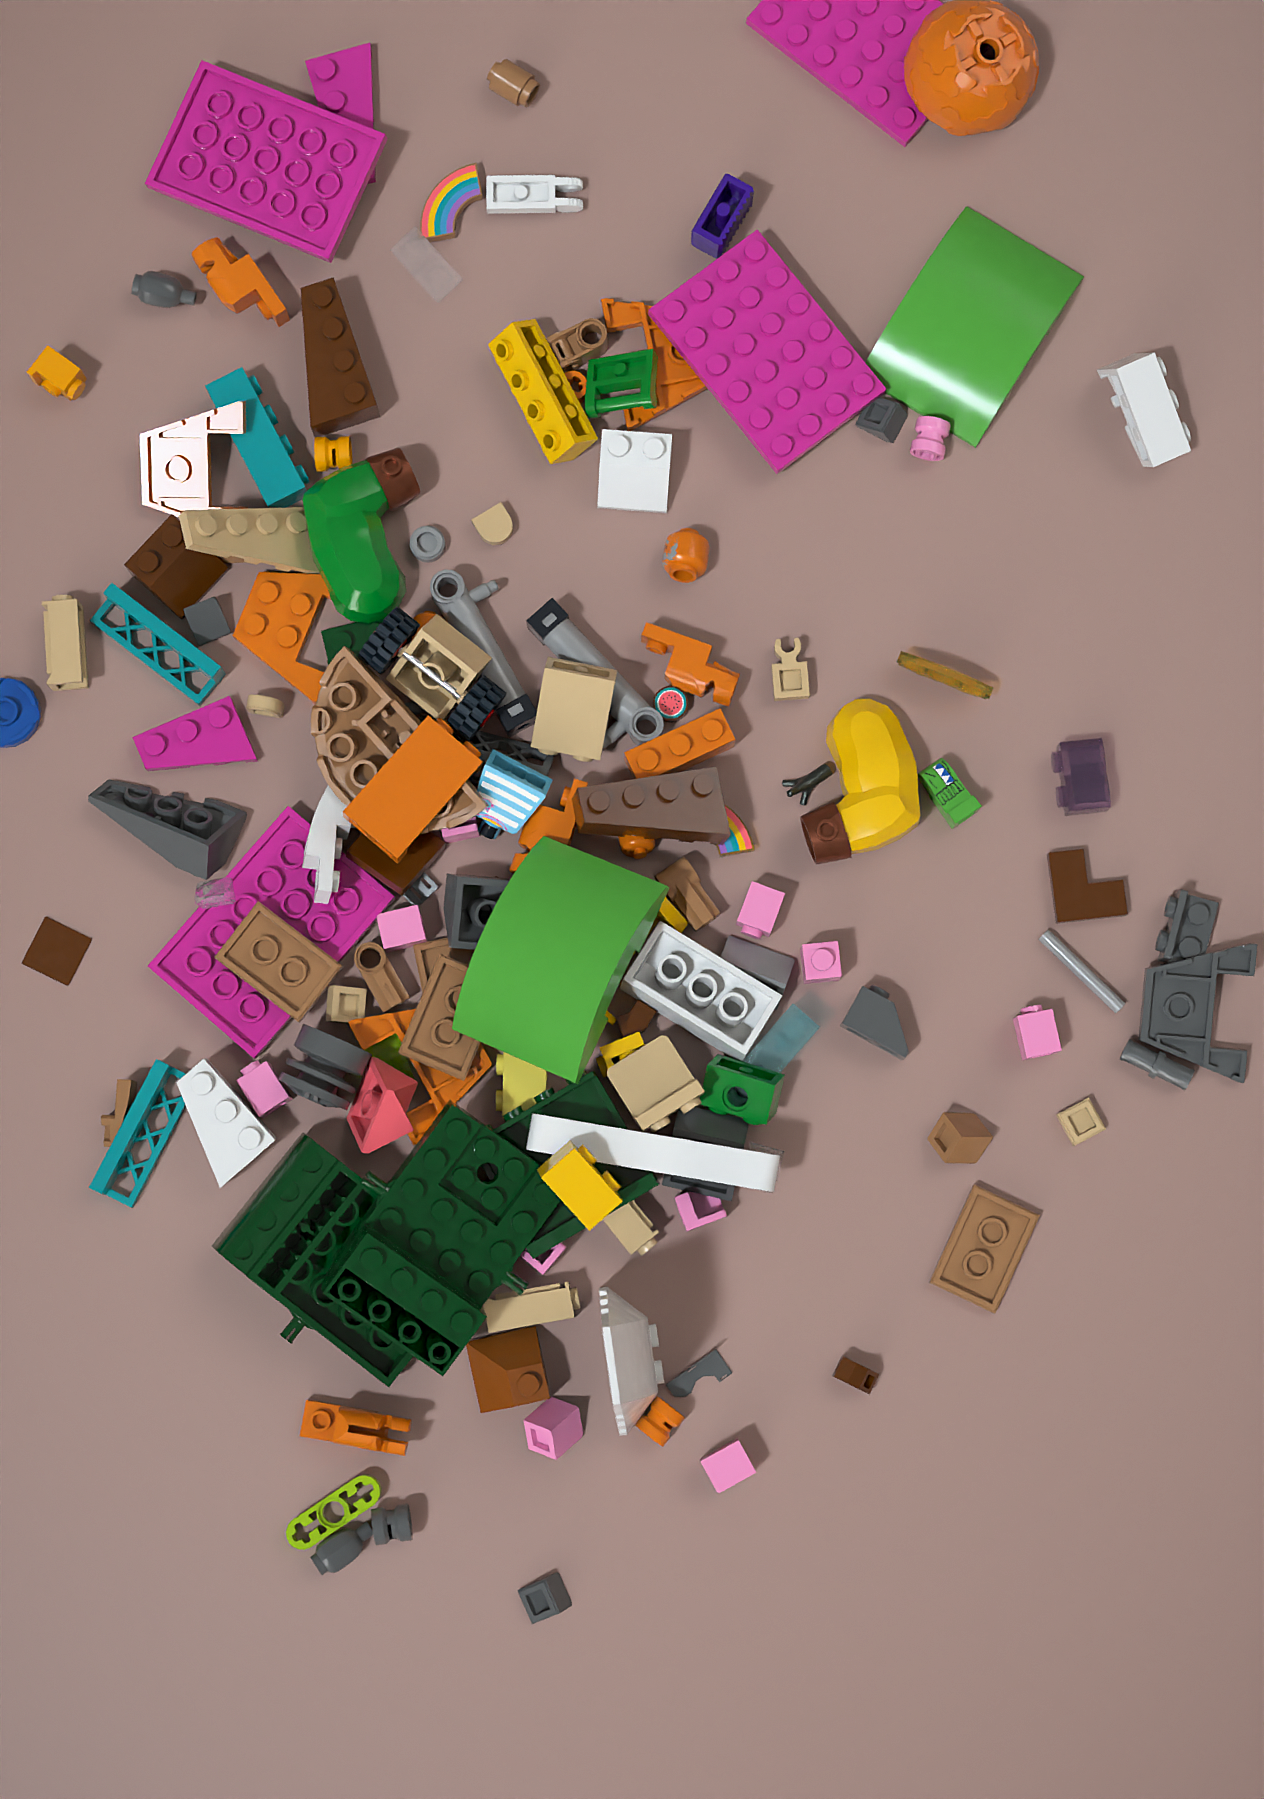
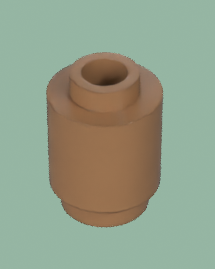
(513, 83)

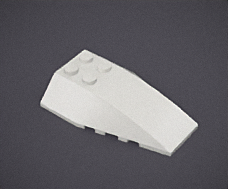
(629, 1358)

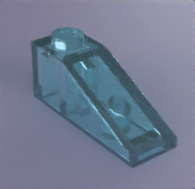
(781, 1042)

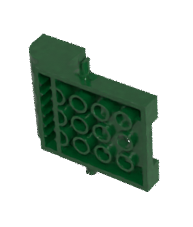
(292, 1237)
(441, 1238)

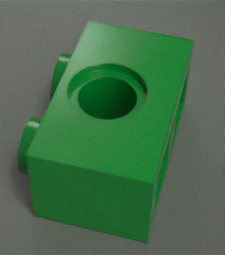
(759, 1083)

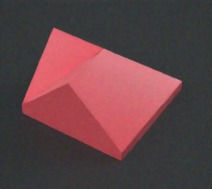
(381, 1106)

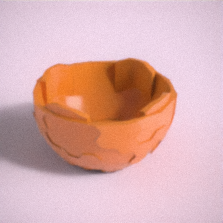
(953, 79)

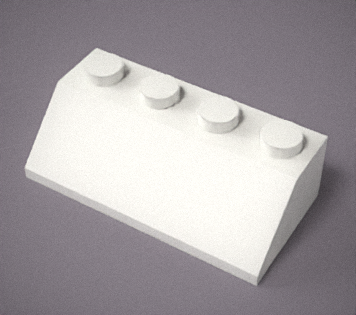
(700, 991)

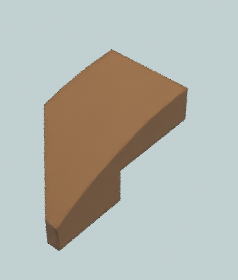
(125, 1097)

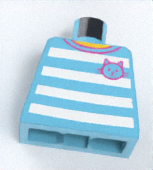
(510, 793)

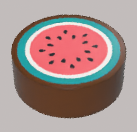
(671, 703)

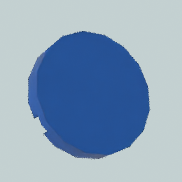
(18, 712)

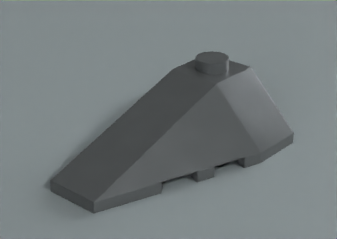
(182, 831)
(468, 907)

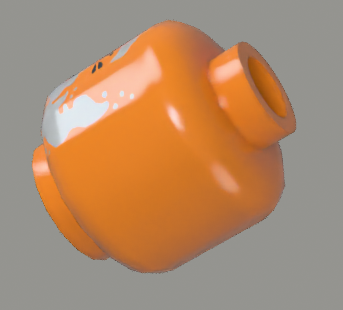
(685, 555)

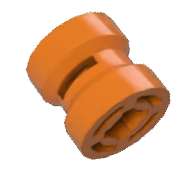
(659, 1421)

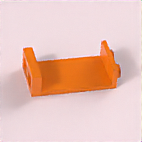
(412, 787)

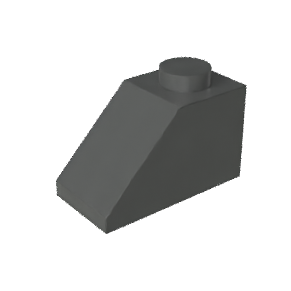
(876, 1021)

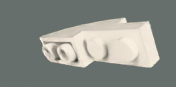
(325, 844)

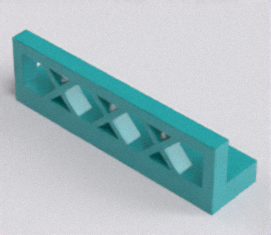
(165, 634)
(129, 1135)

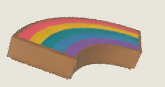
(448, 201)

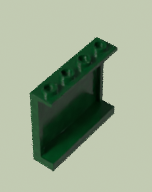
(582, 1103)

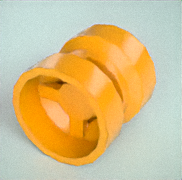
(332, 453)

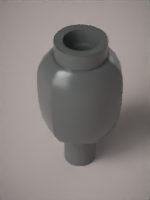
(161, 290)
(340, 1548)

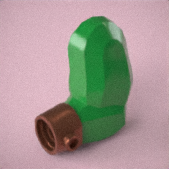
(349, 536)

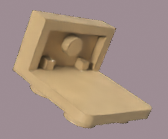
(655, 1084)

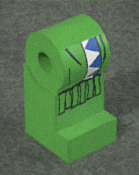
(948, 793)

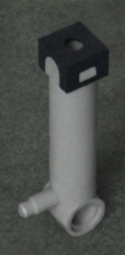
(460, 611)
(567, 642)

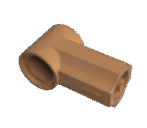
(688, 893)
(382, 979)

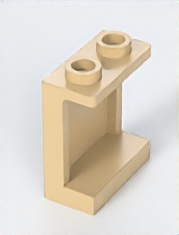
(573, 709)

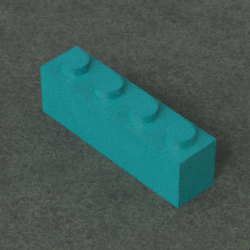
(260, 446)

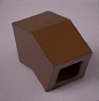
(636, 1020)
(855, 1375)

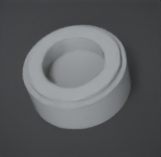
(427, 544)

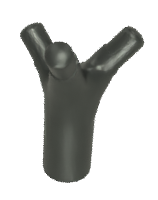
(807, 783)

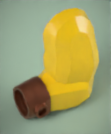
(876, 782)

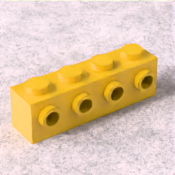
(542, 391)

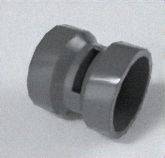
(391, 1524)

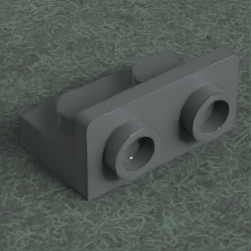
(1187, 927)

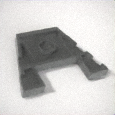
(1181, 1005)

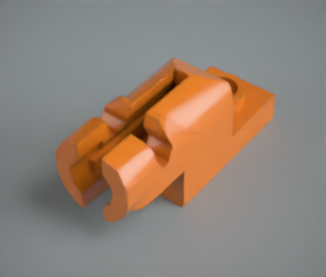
(238, 281)
(689, 664)
(549, 823)
(353, 1427)

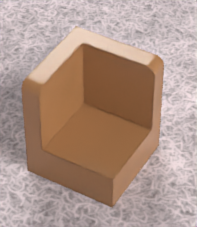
(959, 1137)

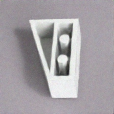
(1148, 408)
(223, 1121)

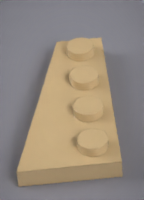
(254, 534)

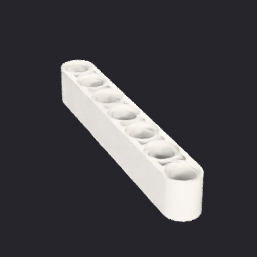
(656, 1152)

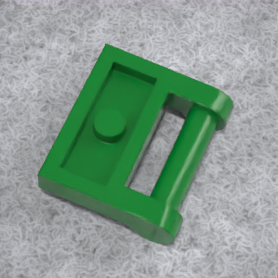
(620, 374)

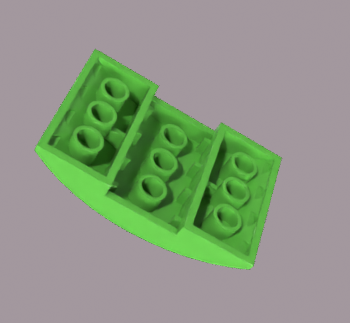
(971, 324)
(555, 956)

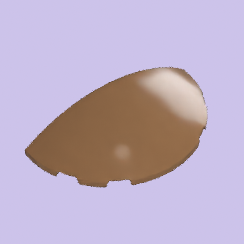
(360, 728)

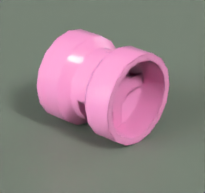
(930, 438)

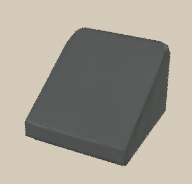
(882, 419)
(207, 621)
(545, 1598)

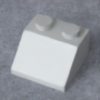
(634, 471)

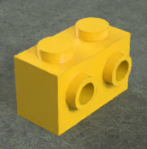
(580, 1184)

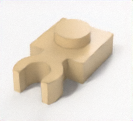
(789, 676)

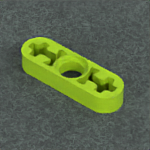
(305, 1518)

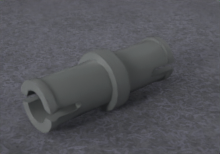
(1157, 1064)

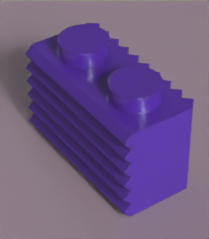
(722, 216)

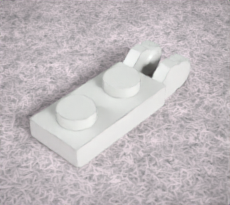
(531, 194)

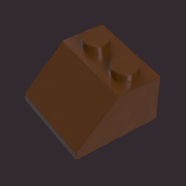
(171, 571)

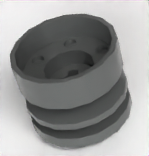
(324, 1067)

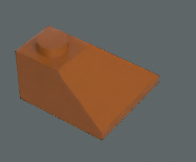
(508, 1370)

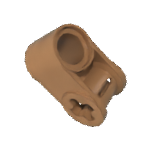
(572, 346)

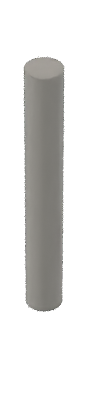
(1081, 971)

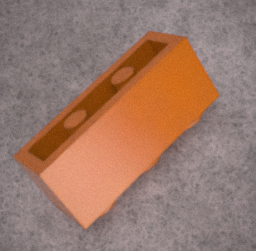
(681, 747)

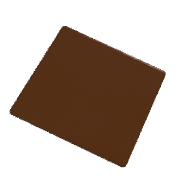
(56, 951)

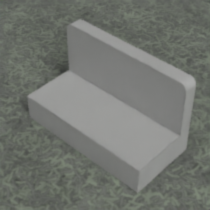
(760, 963)

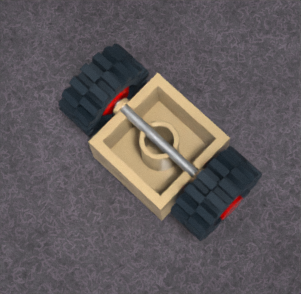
(435, 670)

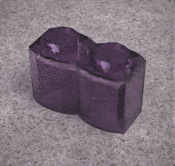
(1082, 777)

